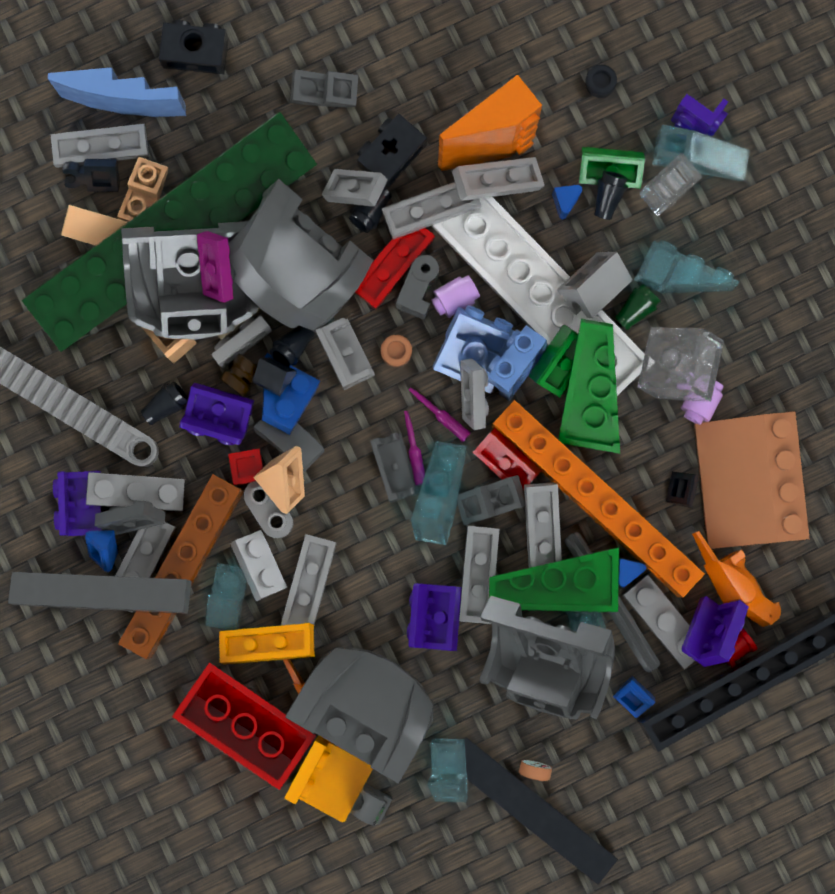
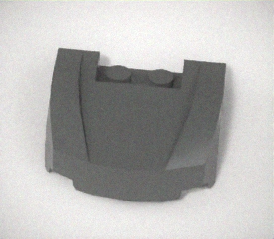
(294, 265)
(166, 284)
(547, 664)
(365, 708)

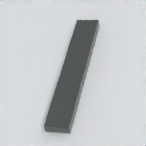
(100, 592)

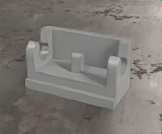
(595, 283)
(345, 353)

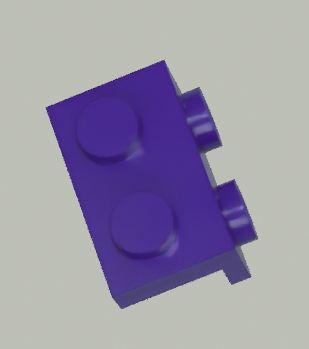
(696, 117)
(217, 414)
(74, 515)
(434, 617)
(714, 631)

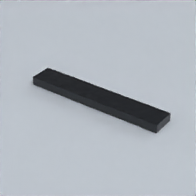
(537, 814)

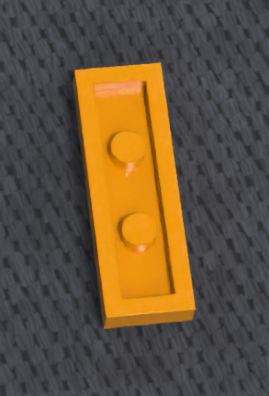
(266, 643)

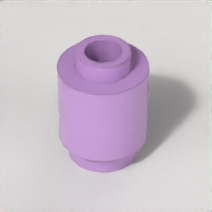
(455, 294)
(700, 410)

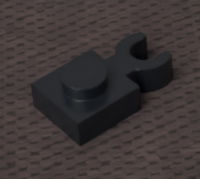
(97, 174)

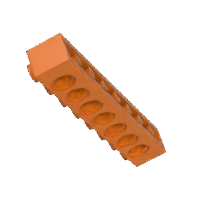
(598, 500)

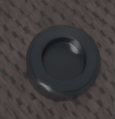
(601, 81)

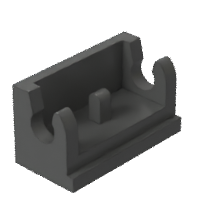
(394, 467)

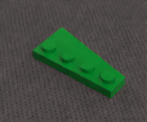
(591, 395)
(566, 585)

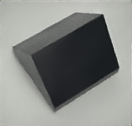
(273, 375)
(682, 489)

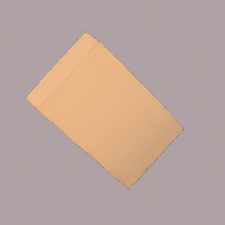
(143, 188)
(89, 225)

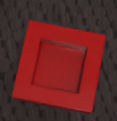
(245, 466)

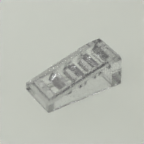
(669, 185)

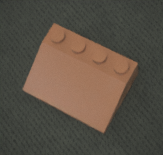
(751, 480)

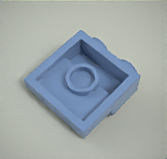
(474, 338)
(514, 367)

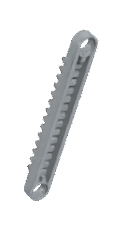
(74, 409)

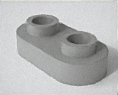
(266, 511)

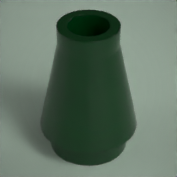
(637, 307)

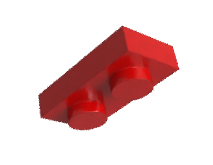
(506, 458)

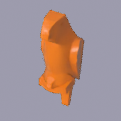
(736, 583)

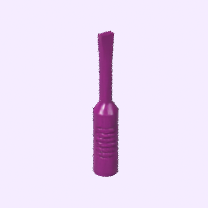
(444, 417)
(414, 453)

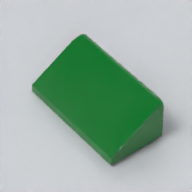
(597, 160)
(555, 364)

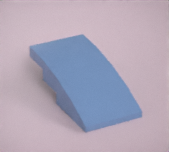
(127, 96)

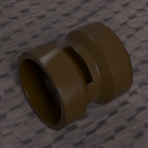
(240, 375)

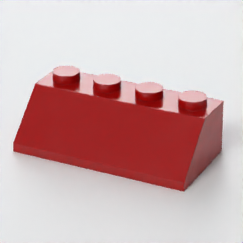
(243, 726)

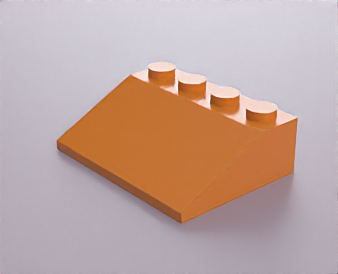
(493, 128)

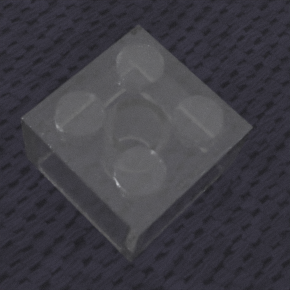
(680, 364)

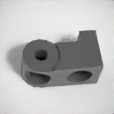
(421, 275)
(371, 805)

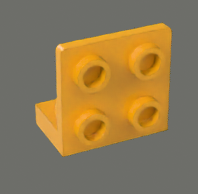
(329, 779)

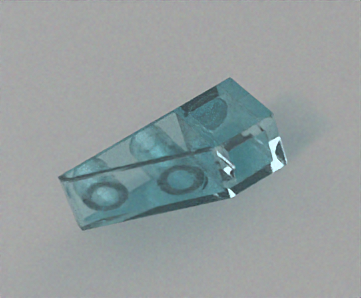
(704, 152)
(675, 273)
(439, 494)

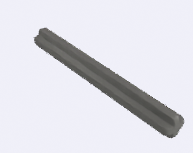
(621, 618)

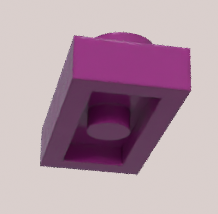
(215, 266)

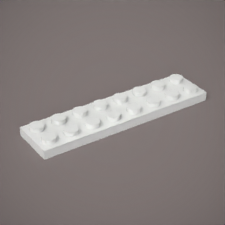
(527, 278)

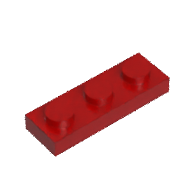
(392, 266)

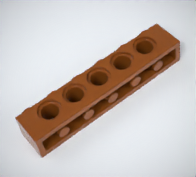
(184, 560)

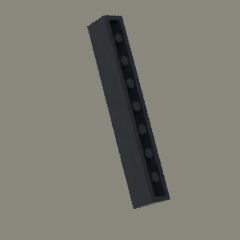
(740, 683)

